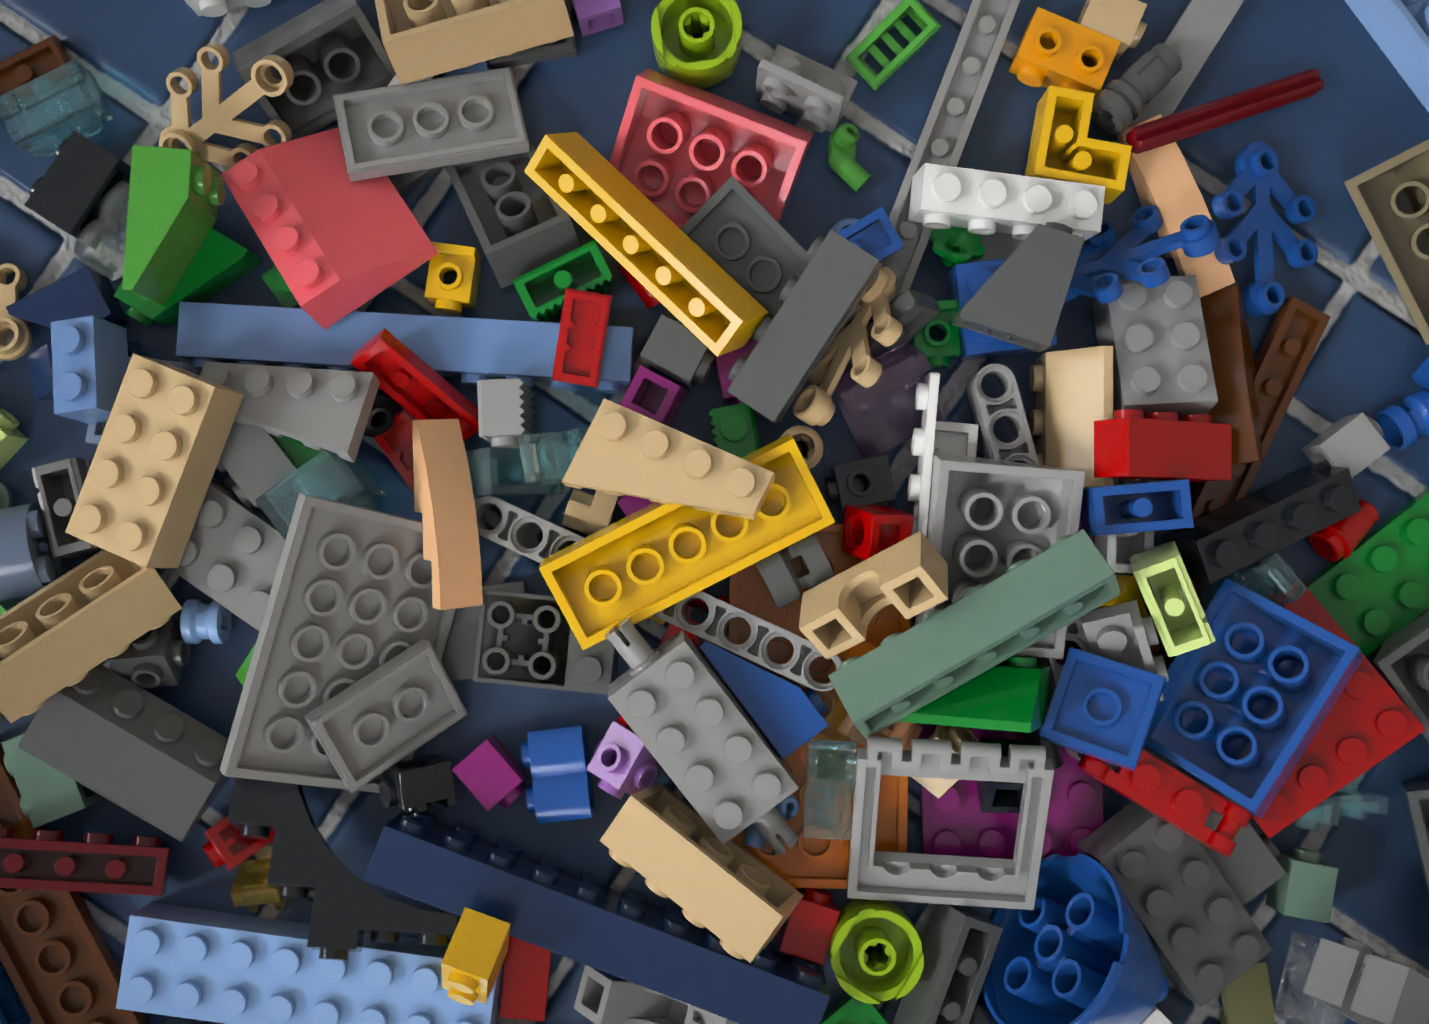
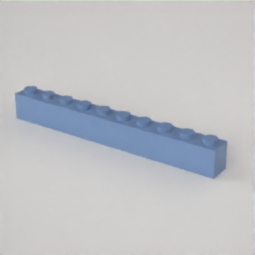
(449, 345)

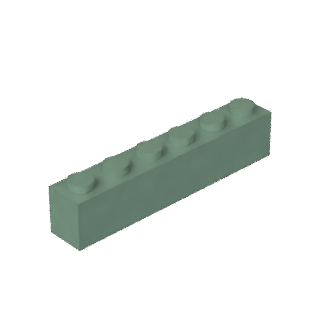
(974, 633)

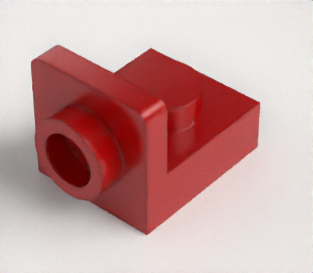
(228, 848)

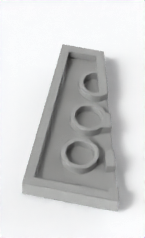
(306, 404)

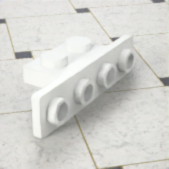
(931, 439)

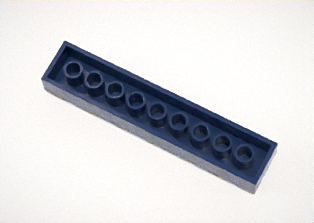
(593, 922)

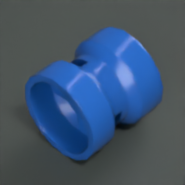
(1405, 422)

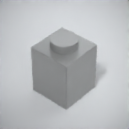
(1348, 443)

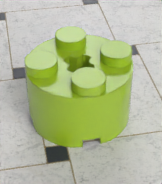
(697, 60)
(880, 974)

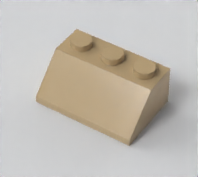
(1070, 395)

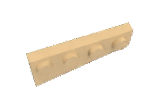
(655, 462)

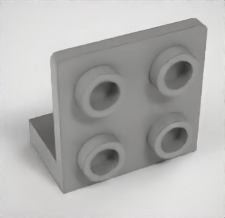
(803, 89)

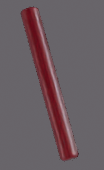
(1224, 111)

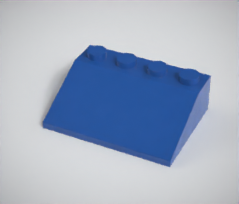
(1251, 698)

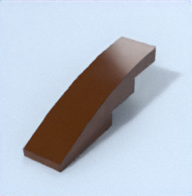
(1233, 371)

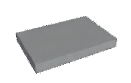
(386, 715)

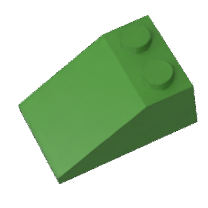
(168, 217)

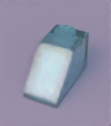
(501, 474)

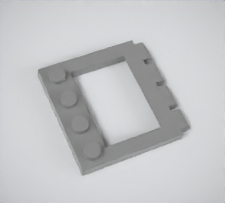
(949, 877)

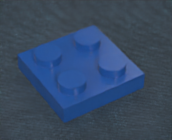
(1103, 708)

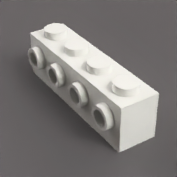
(1002, 202)

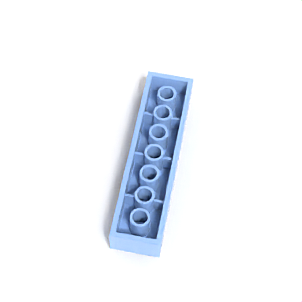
(264, 973)

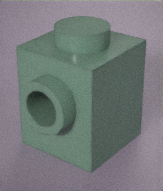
(1306, 888)

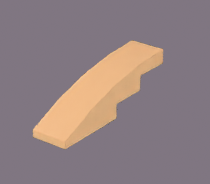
(1167, 183)
(448, 513)

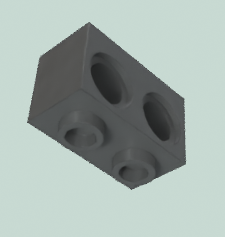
(677, 354)

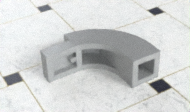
(618, 1001)

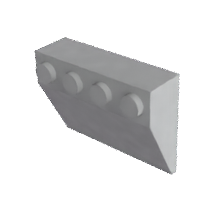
(997, 514)

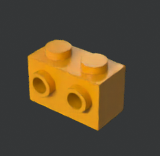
(1063, 54)

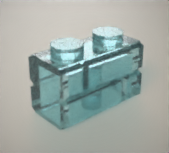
(53, 107)

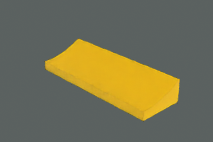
(678, 550)

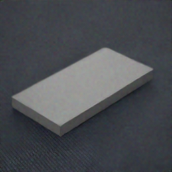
(430, 124)

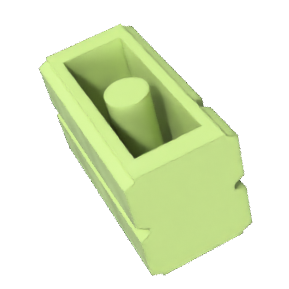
(1171, 599)

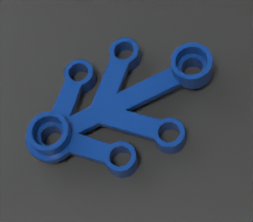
(1258, 170)
(1197, 238)

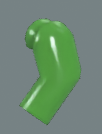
(842, 156)

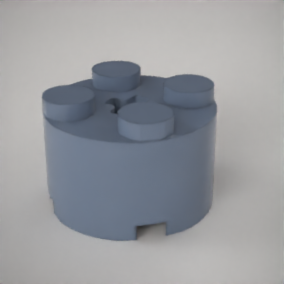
(26, 553)

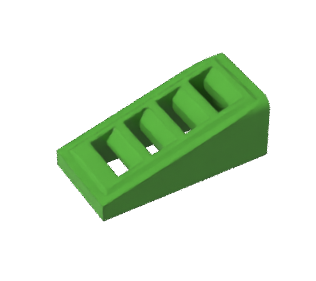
(920, 16)

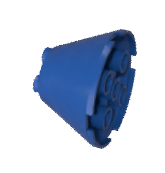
(1074, 954)

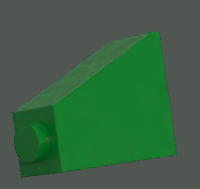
(211, 271)

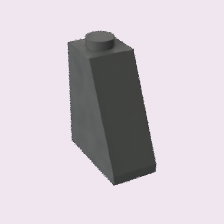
(1027, 290)

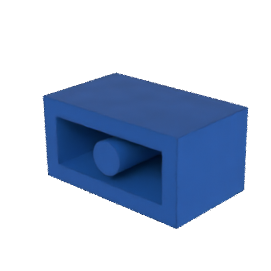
(1136, 508)

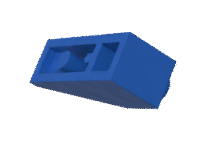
(773, 701)

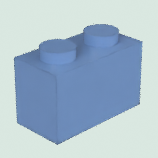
(87, 367)

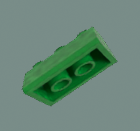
(1002, 698)

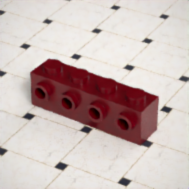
(84, 866)

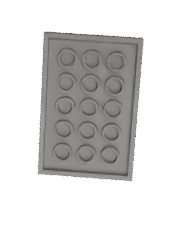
(339, 608)

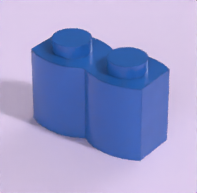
(559, 773)

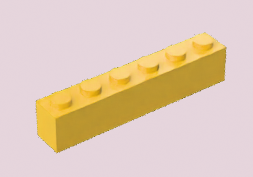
(646, 242)

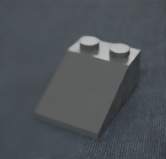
(512, 215)

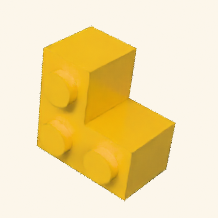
(1064, 152)

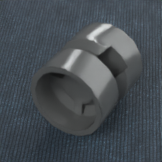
(780, 577)

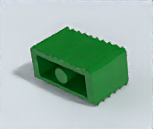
(545, 286)
(734, 429)

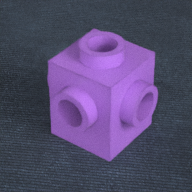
(623, 762)

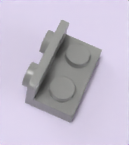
(1124, 637)

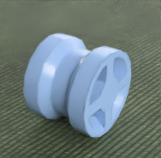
(205, 621)

